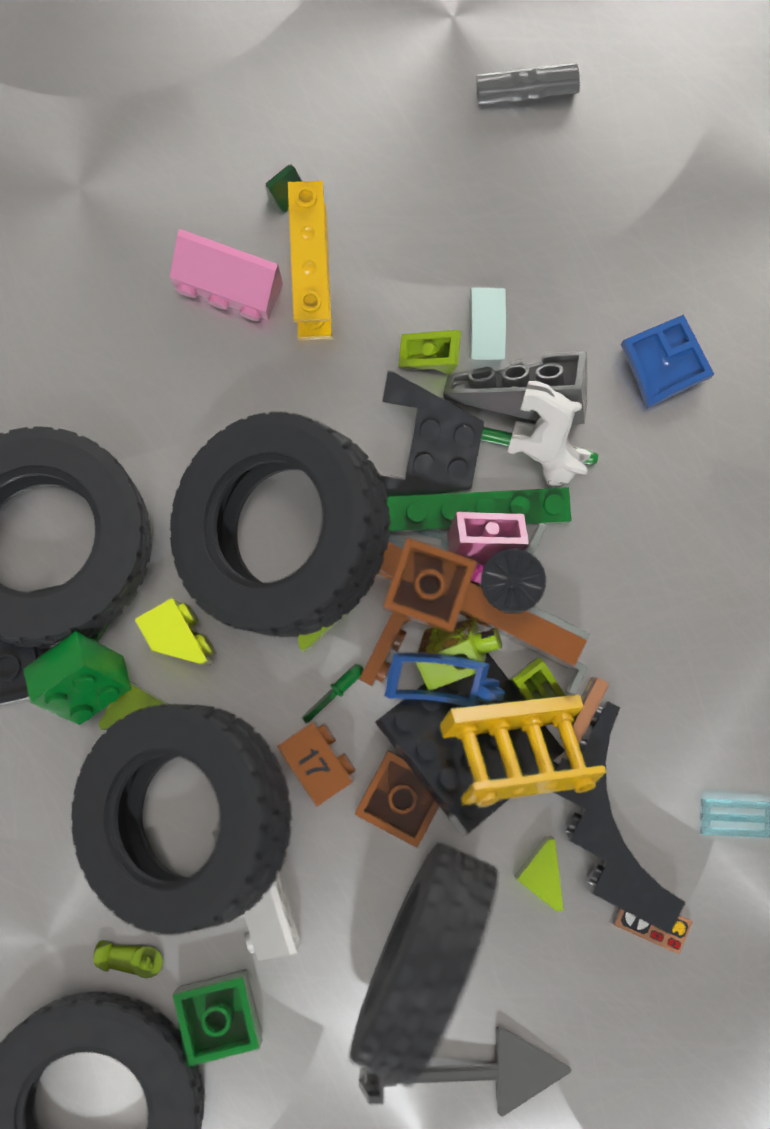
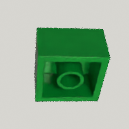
(77, 678)
(217, 1018)

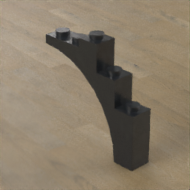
(621, 876)

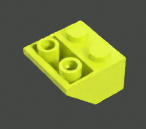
(172, 632)

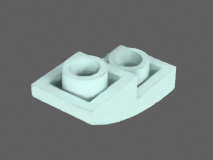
(488, 323)

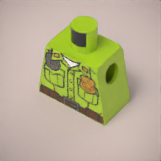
(464, 642)

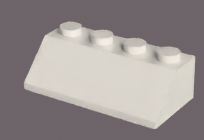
(270, 923)

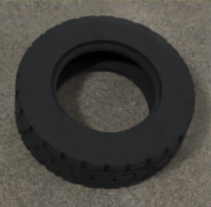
(209, 512)
(120, 542)
(110, 818)
(424, 965)
(108, 1027)

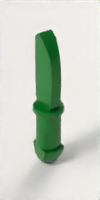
(338, 688)

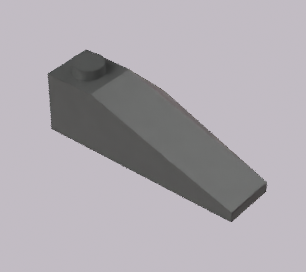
(505, 388)

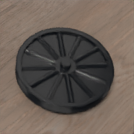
(513, 581)

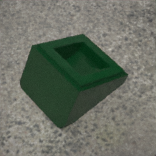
(278, 187)

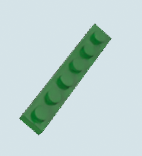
(439, 510)

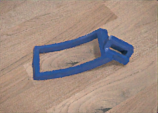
(478, 692)

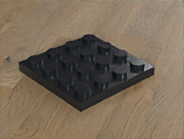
(442, 762)

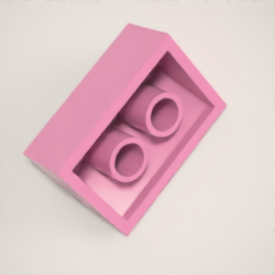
(225, 276)

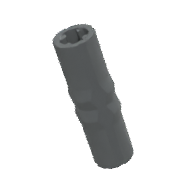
(528, 83)

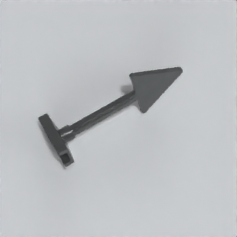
(519, 1071)

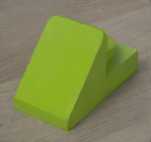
(430, 350)

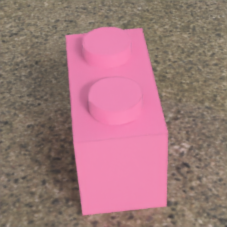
(485, 534)

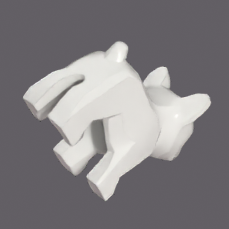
(548, 438)

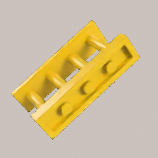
(310, 260)
(530, 716)

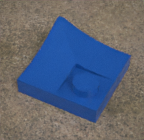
(666, 360)

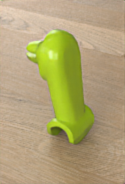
(132, 959)

